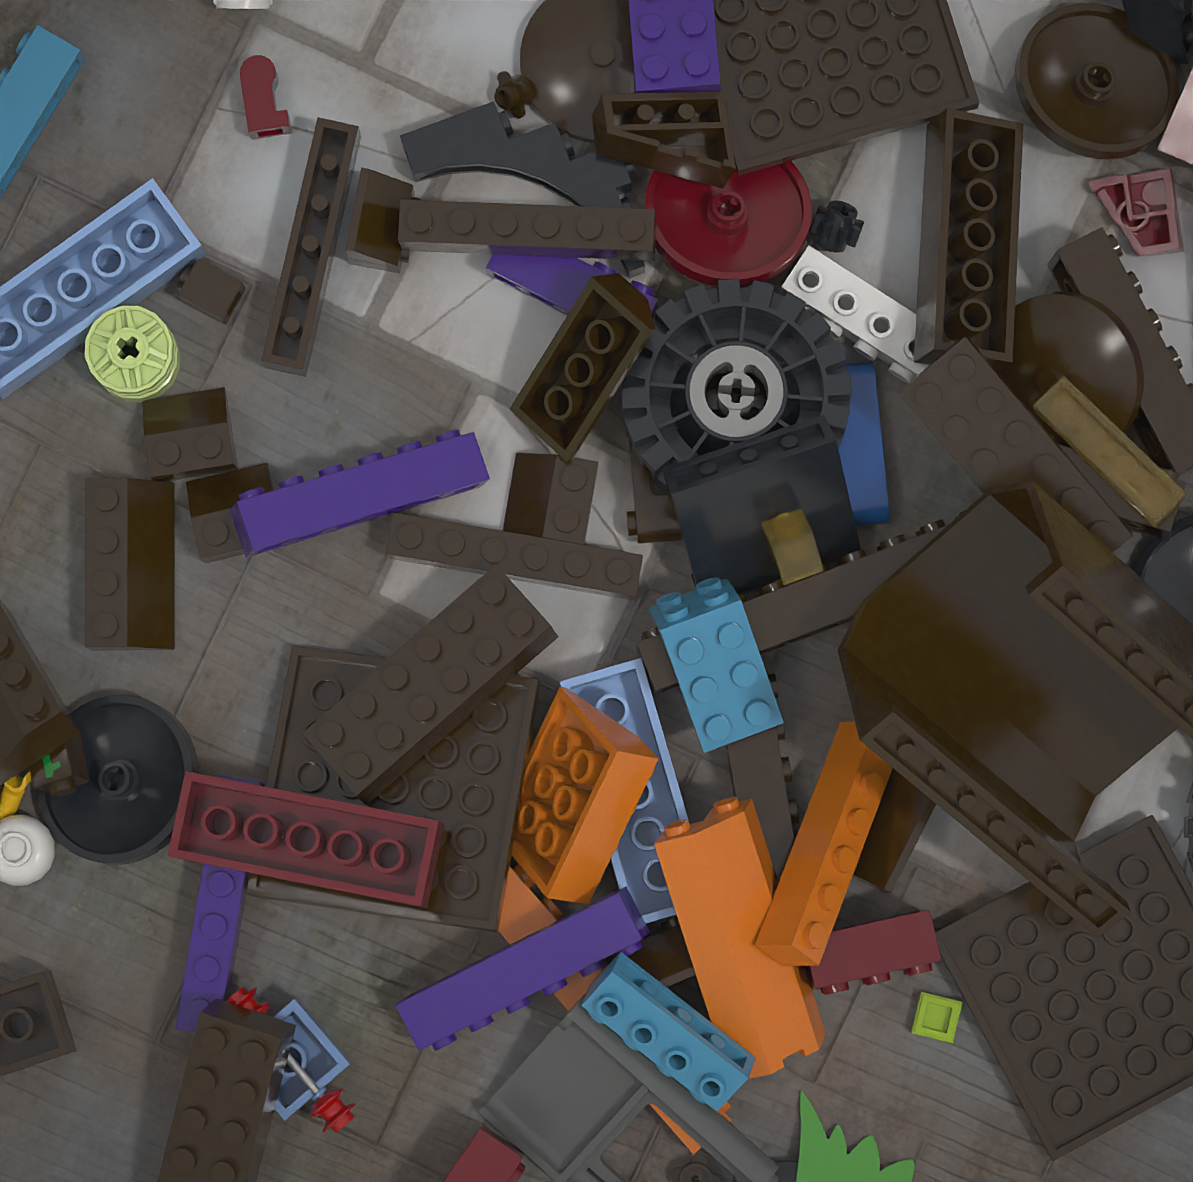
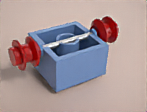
(310, 1064)

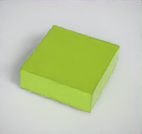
(936, 1017)

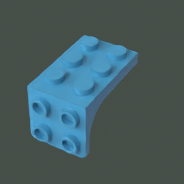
(716, 663)

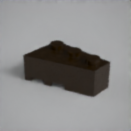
(668, 133)

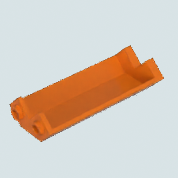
(721, 895)

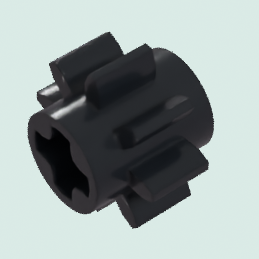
(836, 226)

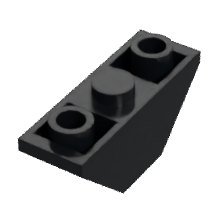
(1163, 25)

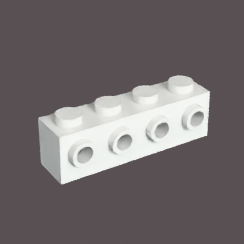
(857, 311)

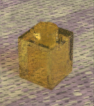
(792, 546)

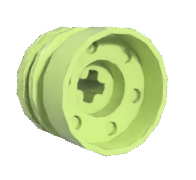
(137, 377)

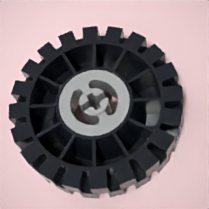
(736, 333)

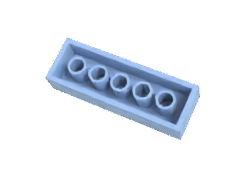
(98, 268)
(626, 697)

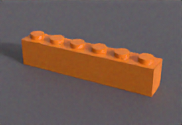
(825, 852)

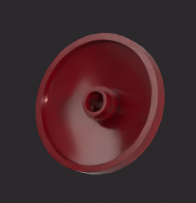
(731, 232)

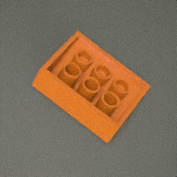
(577, 797)

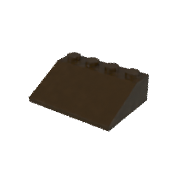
(30, 708)

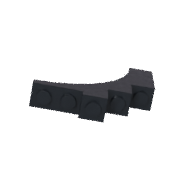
(480, 143)

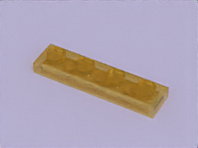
(1109, 451)

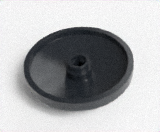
(136, 779)

